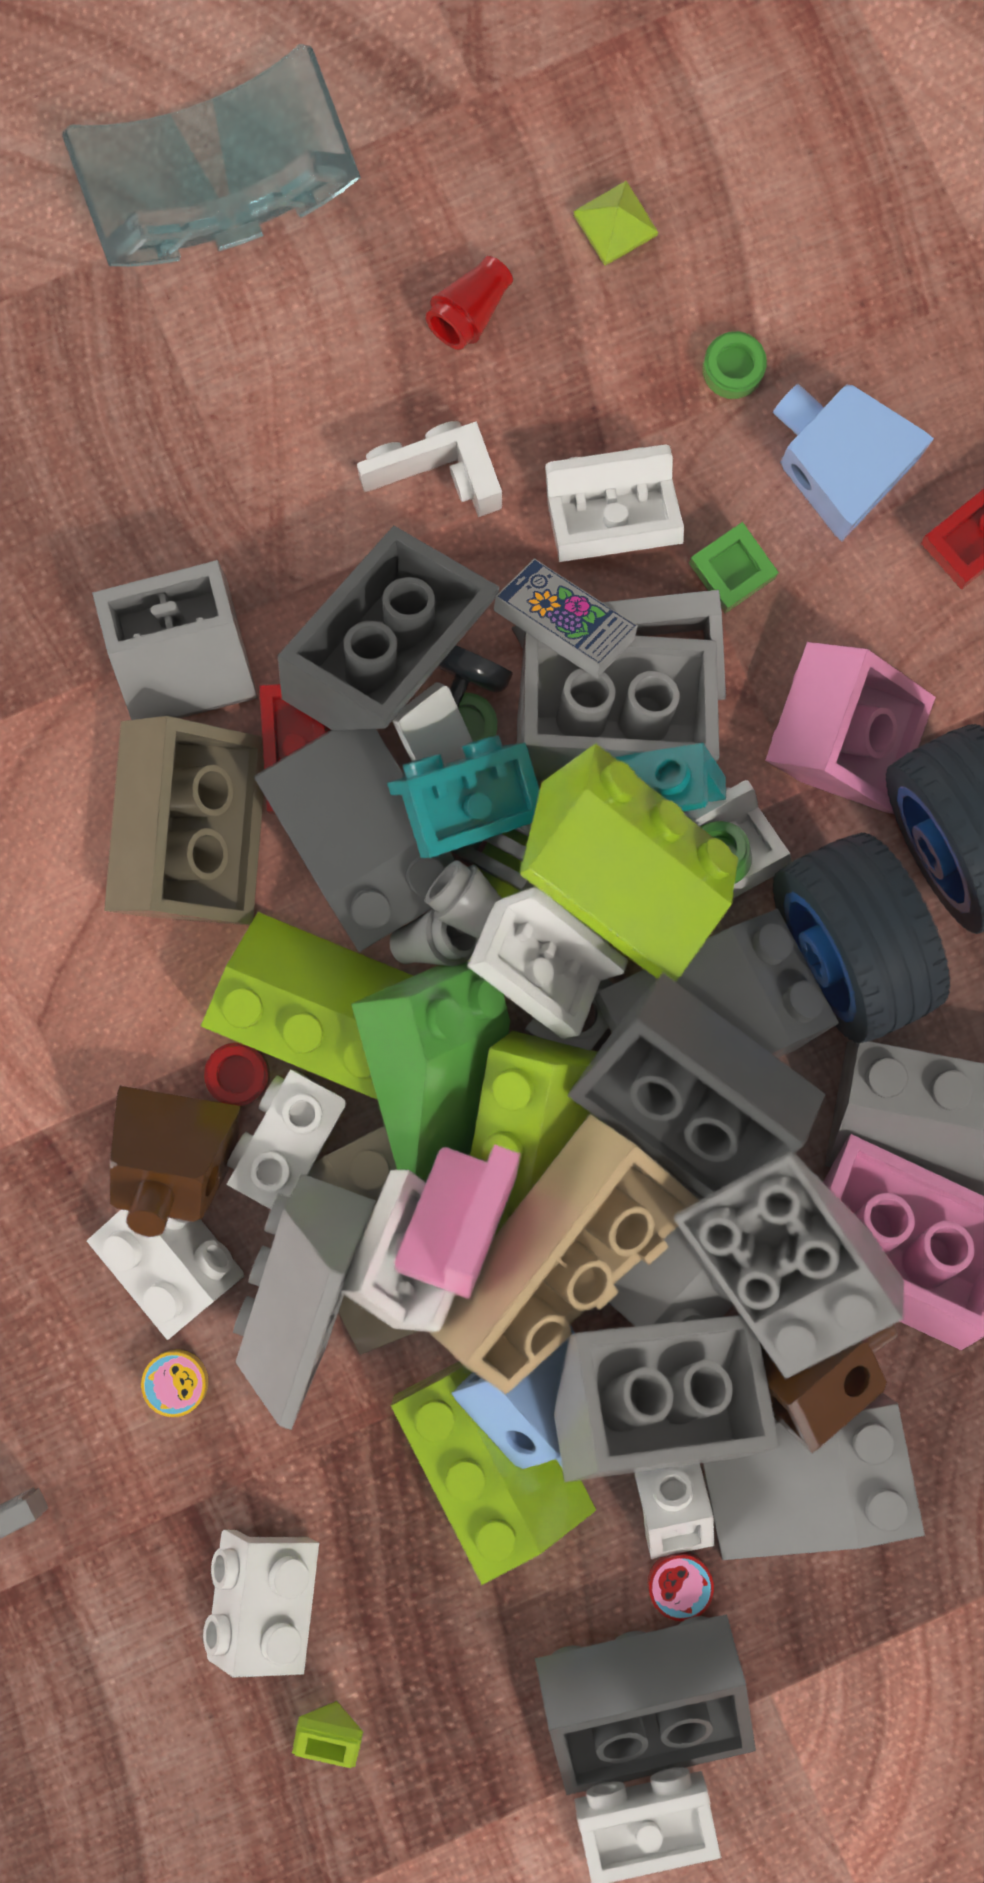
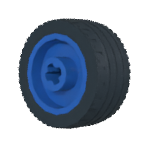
(941, 816)
(864, 935)

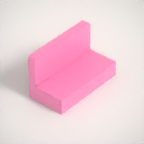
(457, 1219)

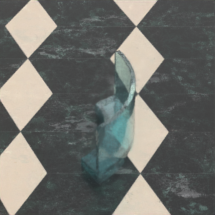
(214, 165)

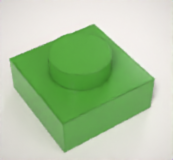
(734, 567)

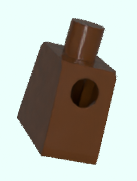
(168, 1156)
(829, 1393)

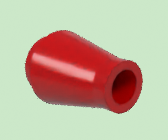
(465, 306)

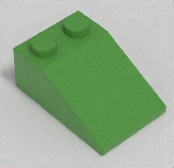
(429, 1059)

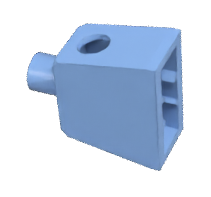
(847, 452)
(524, 1417)

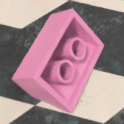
(928, 1233)

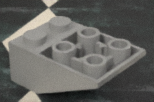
(795, 1263)

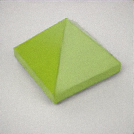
(615, 223)
(328, 1736)

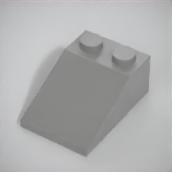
(838, 1498)

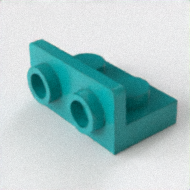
(681, 774)
(469, 797)

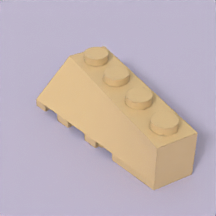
(562, 1253)

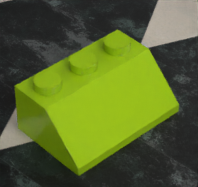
(628, 862)
(294, 1000)
(529, 1106)
(494, 1507)

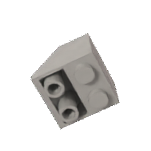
(176, 643)

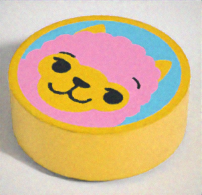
(174, 1383)

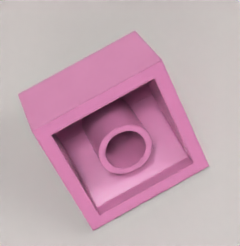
(848, 723)

